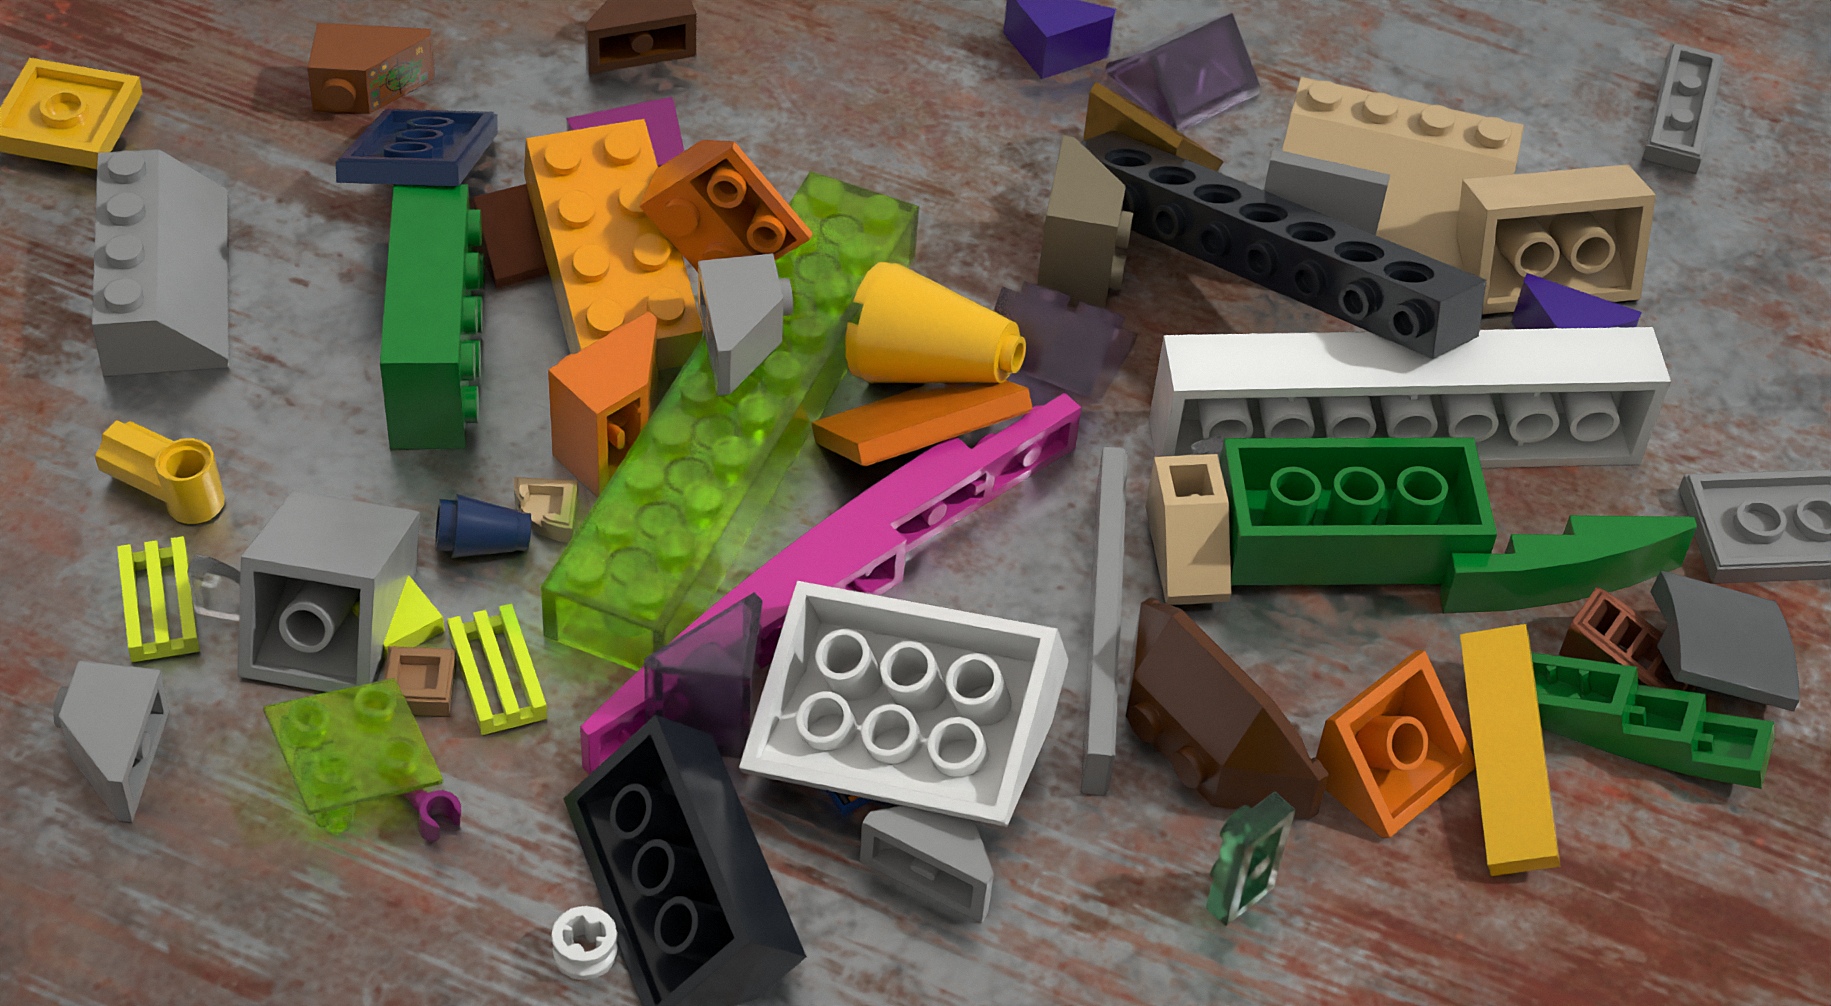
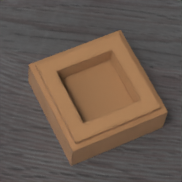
(424, 678)

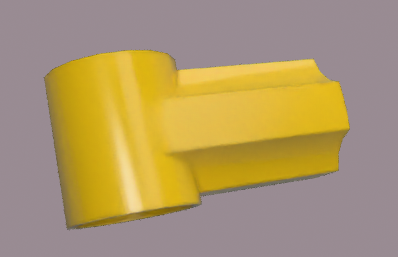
(174, 471)

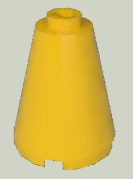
(927, 333)

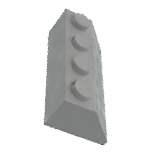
(159, 266)

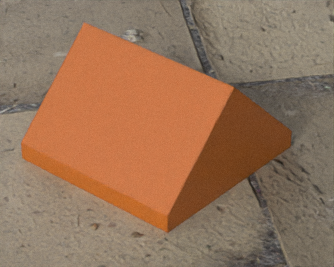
(1395, 747)

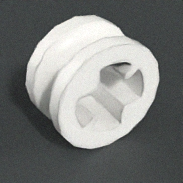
(571, 957)

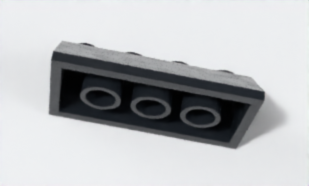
(682, 871)

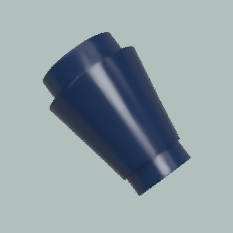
(480, 528)

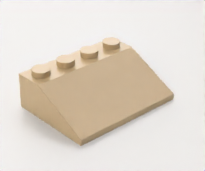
(1416, 143)

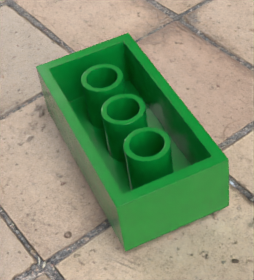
(431, 317)
(1353, 509)

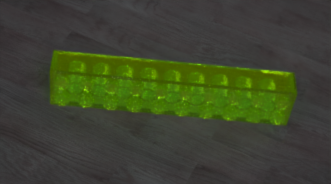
(713, 462)

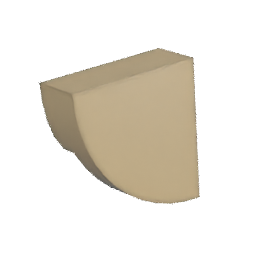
(550, 504)

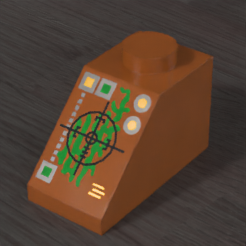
(367, 65)

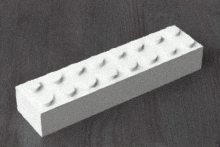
(1516, 391)

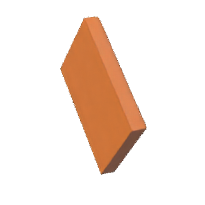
(919, 419)

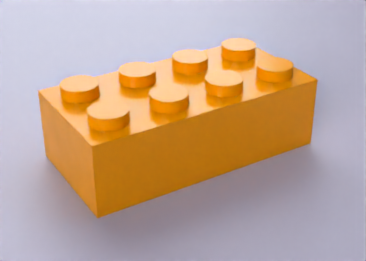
(599, 243)

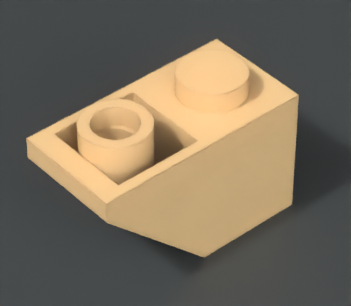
(1190, 528)

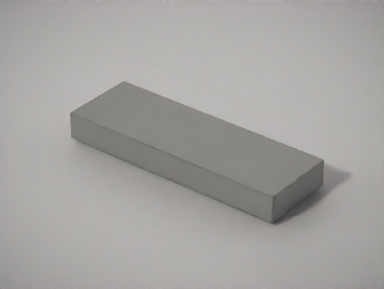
(1683, 108)

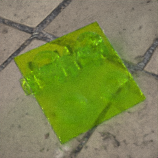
(351, 749)

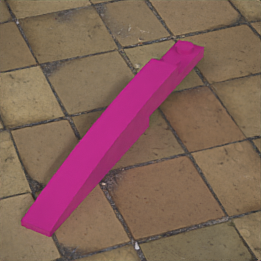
(867, 540)

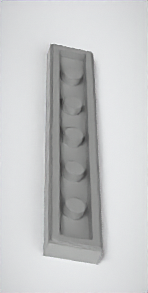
(1104, 623)

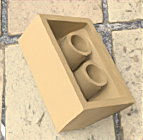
(1559, 225)

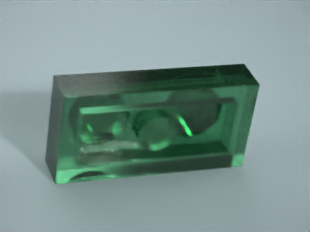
(1249, 857)

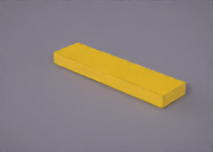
(1509, 751)

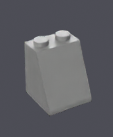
(307, 576)

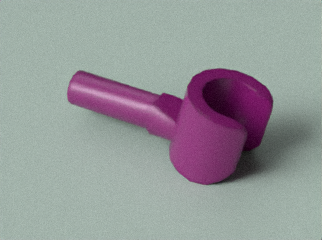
(434, 803)

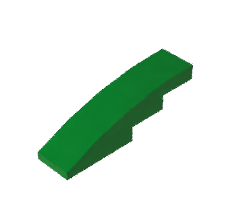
(1569, 566)
(1649, 724)

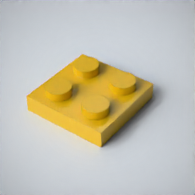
(66, 112)

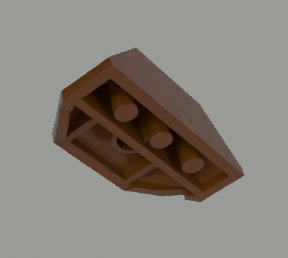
(1214, 718)

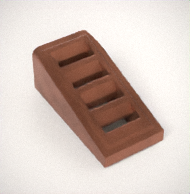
(1608, 622)

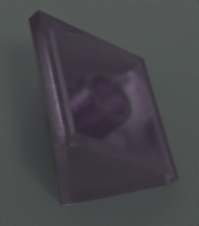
(1189, 72)
(711, 676)

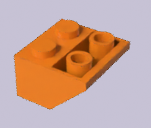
(720, 206)
(604, 400)

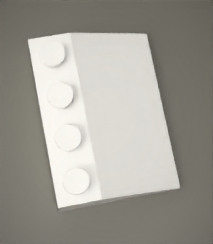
(906, 703)

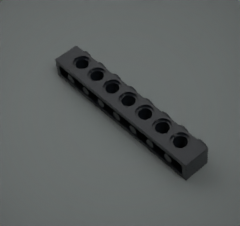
(1294, 249)

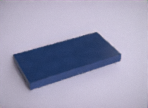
(418, 147)

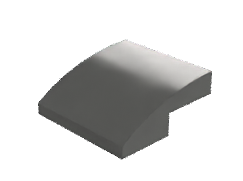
(1726, 641)

